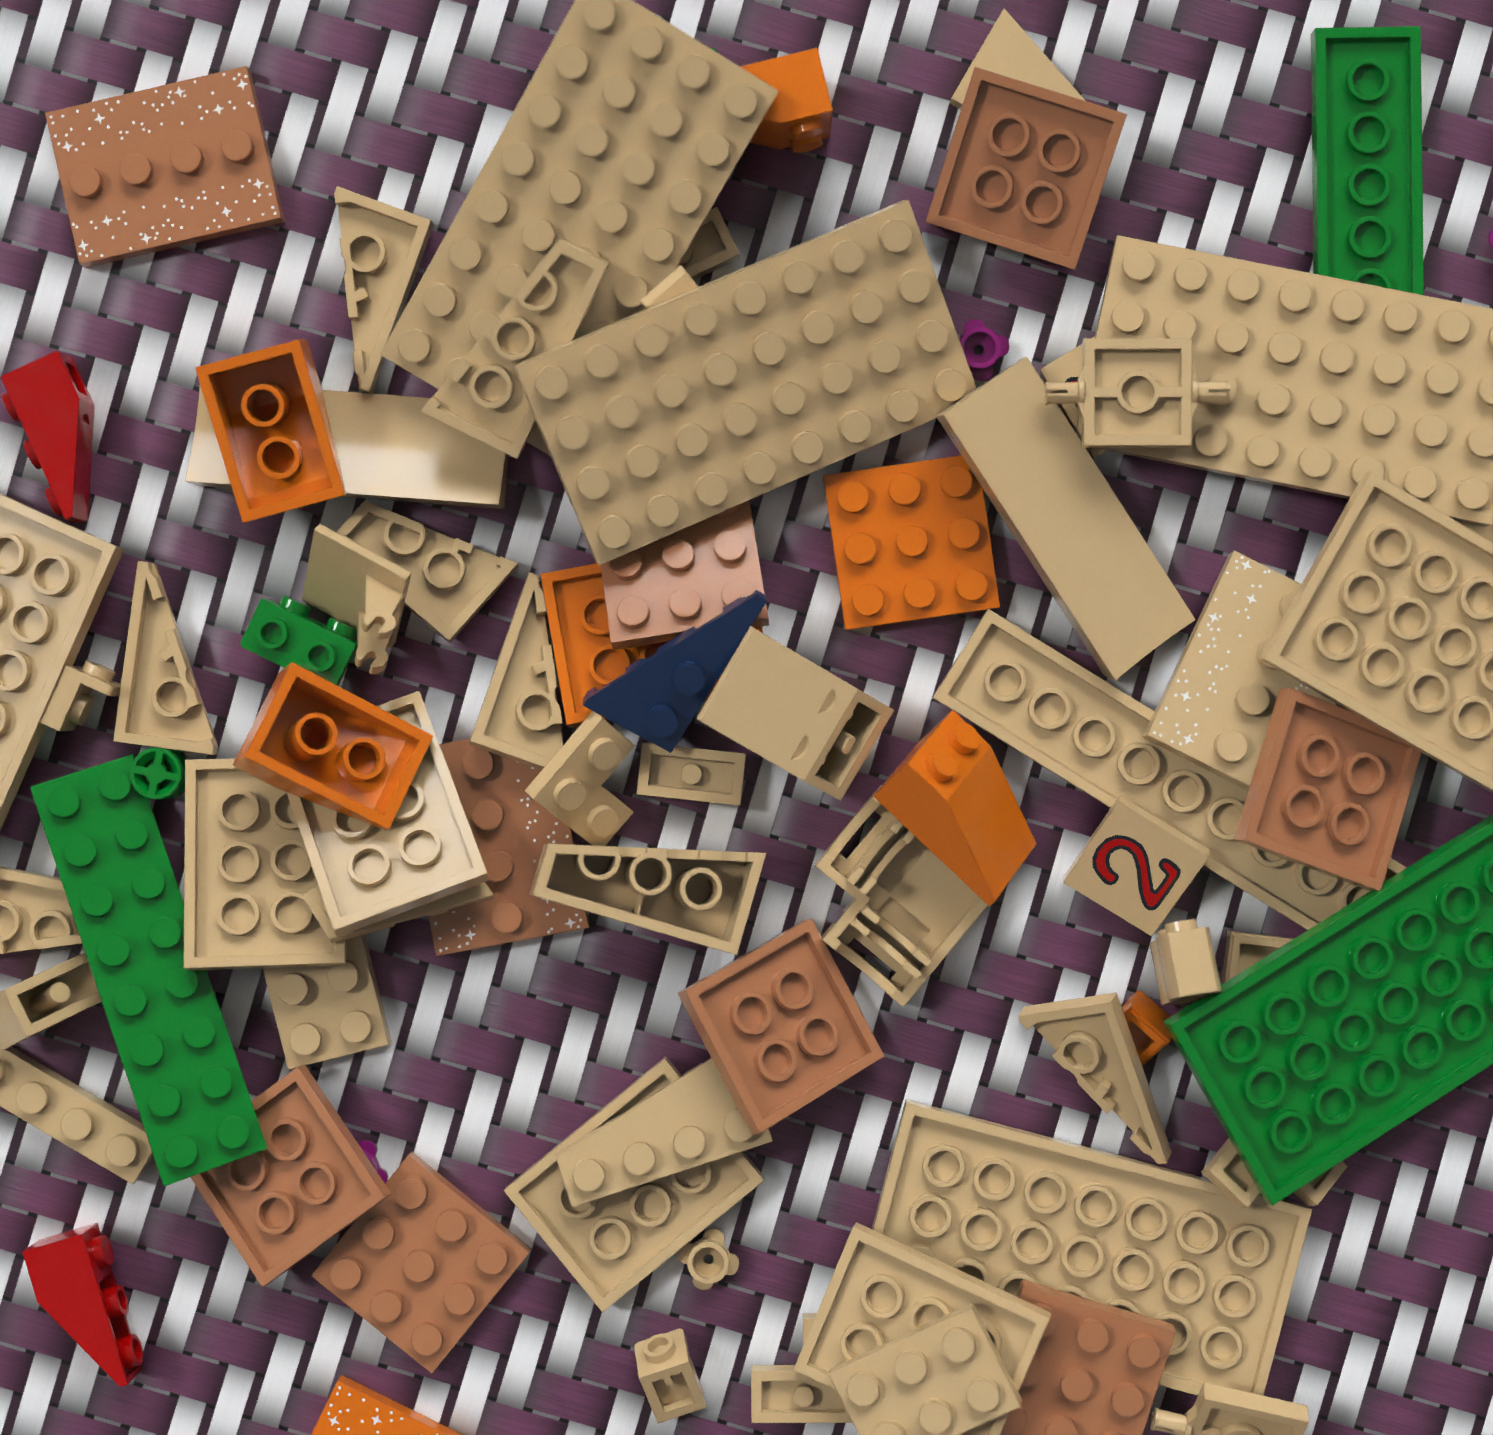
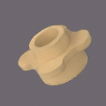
(705, 1273)

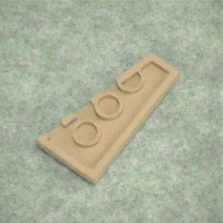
(546, 312)
(660, 1136)

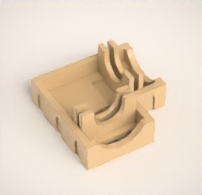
(902, 904)

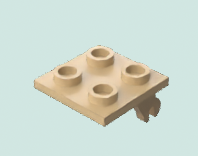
(357, 590)

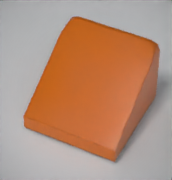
(1146, 1025)

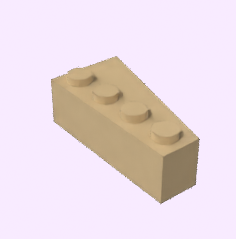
(667, 891)

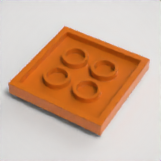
(910, 542)

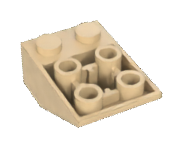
(795, 714)

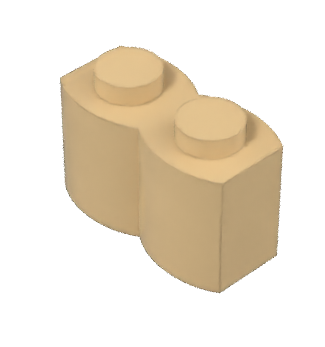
(1184, 963)

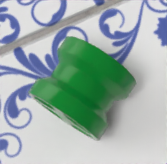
(149, 773)

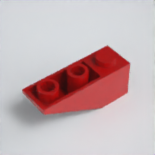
(59, 428)
(80, 1293)

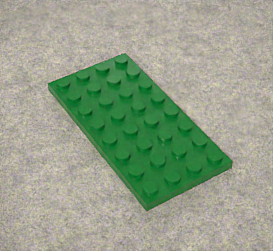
(1352, 1020)

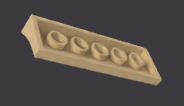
(384, 453)
(1066, 518)

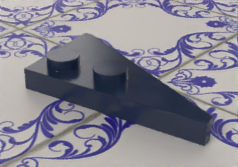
(667, 689)

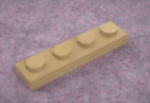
(73, 1115)

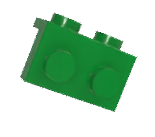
(287, 635)

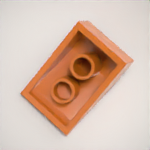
(802, 107)
(272, 429)
(332, 748)
(960, 806)

